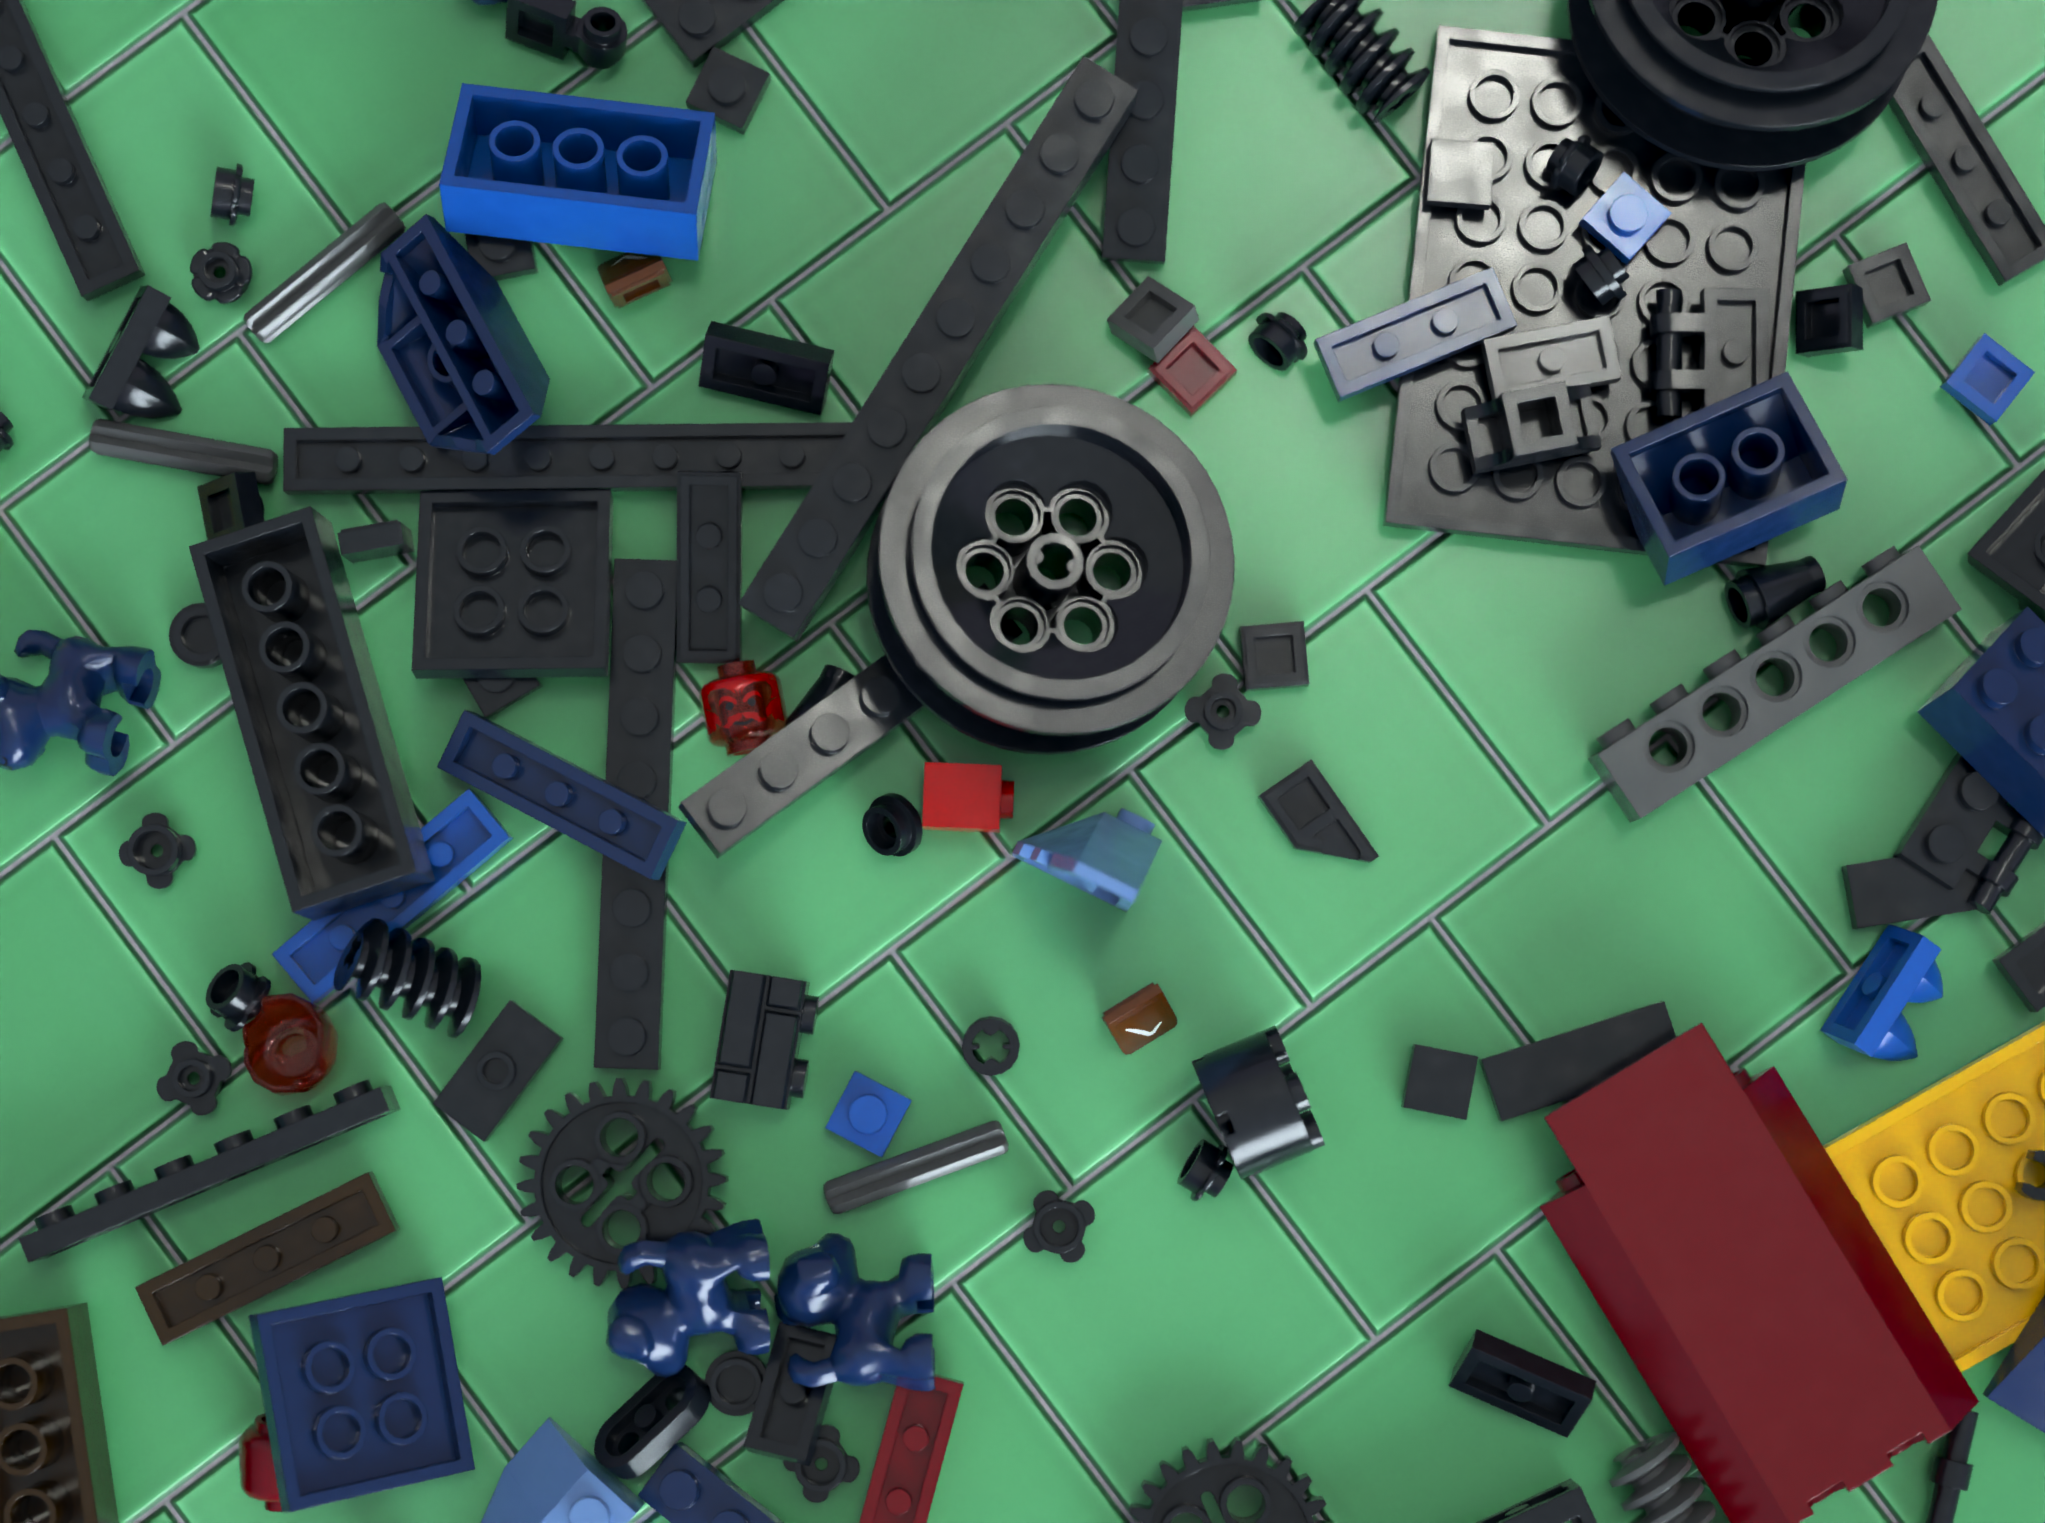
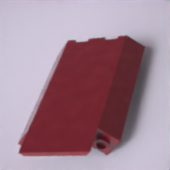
(1746, 1282)

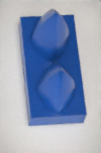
(1870, 1010)

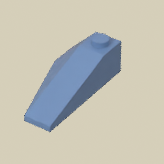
(1096, 855)
(559, 1483)

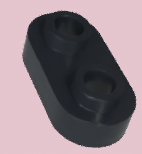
(651, 1423)

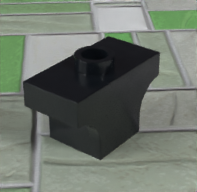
(1531, 426)

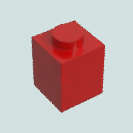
(965, 797)

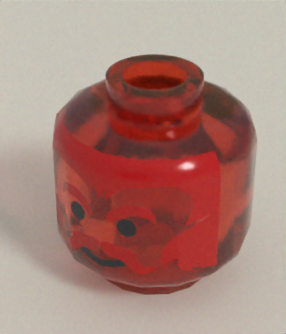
(742, 707)

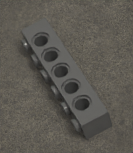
(1915, 604)

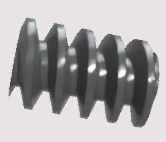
(1660, 1482)

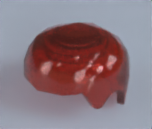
(289, 1044)

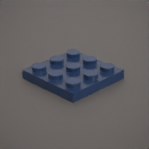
(361, 1393)

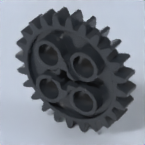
(582, 1142)
(1220, 1475)

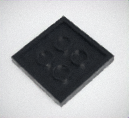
(513, 584)

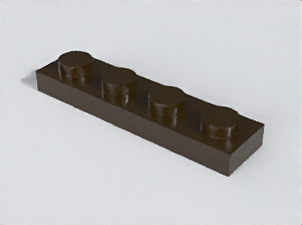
(267, 1258)

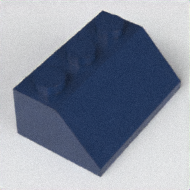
(1728, 478)

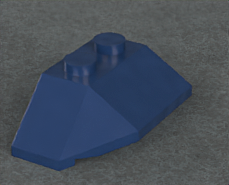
(455, 344)

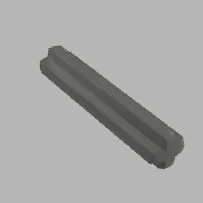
(324, 273)
(181, 450)
(915, 1167)

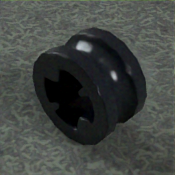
(990, 1026)

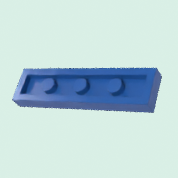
(456, 845)

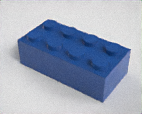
(579, 171)

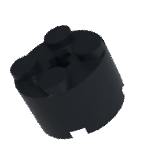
(1258, 1102)

